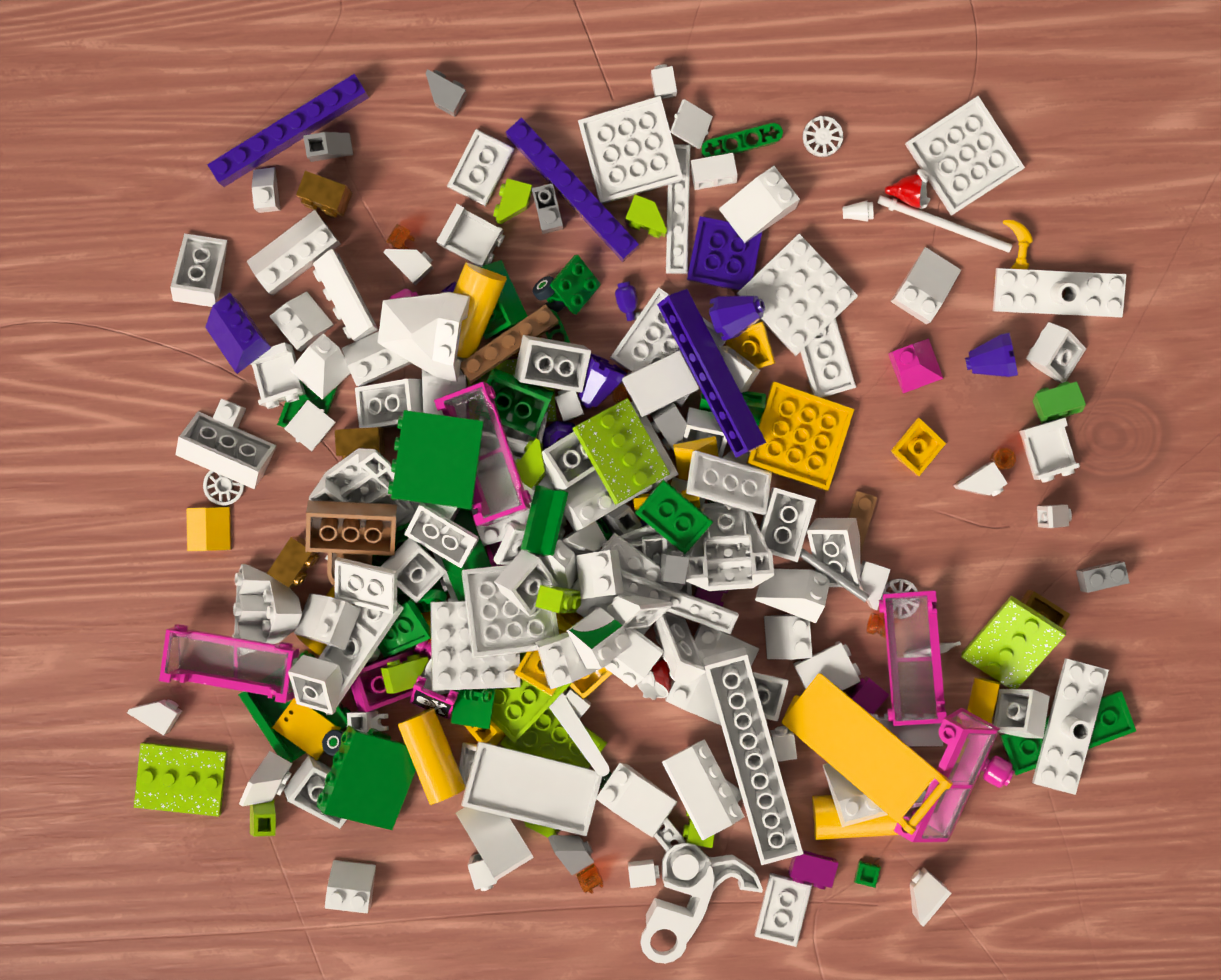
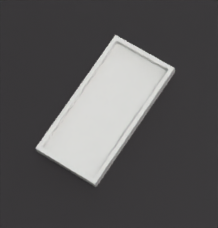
(531, 788)

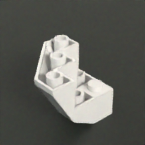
(263, 607)

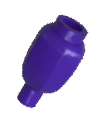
(627, 299)

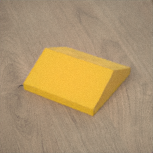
(753, 346)
(918, 447)
(684, 451)
(208, 529)

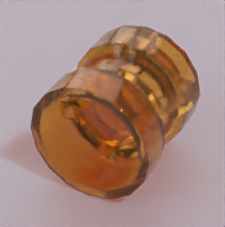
(620, 391)
(999, 458)
(876, 624)

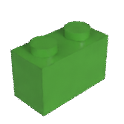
(1058, 402)

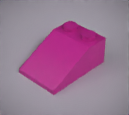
(369, 686)

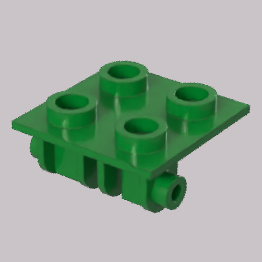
(474, 707)

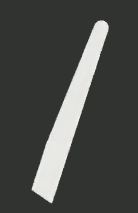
(569, 720)

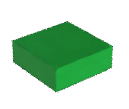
(867, 874)

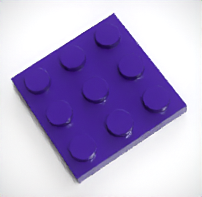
(722, 256)

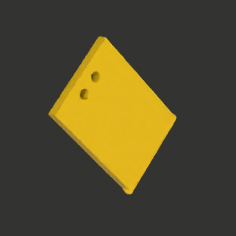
(304, 728)

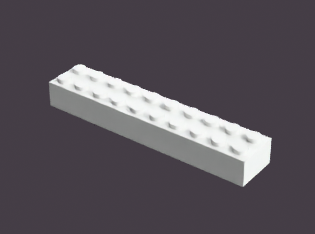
(752, 755)

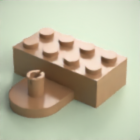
(350, 531)

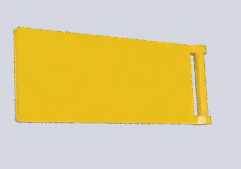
(864, 751)

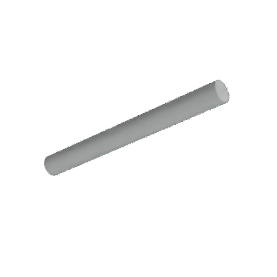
(834, 575)

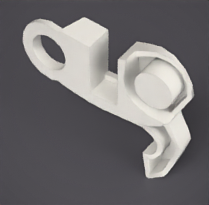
(696, 874)

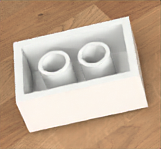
(552, 363)

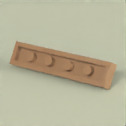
(507, 344)

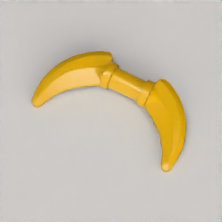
(1024, 238)

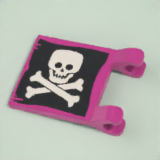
(428, 699)

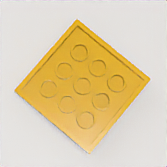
(801, 436)

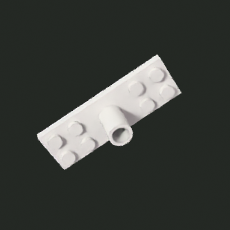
(1042, 292)
(362, 645)
(1074, 704)

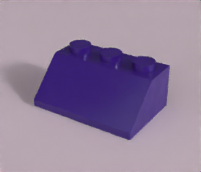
(235, 333)

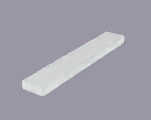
(678, 216)
(683, 604)

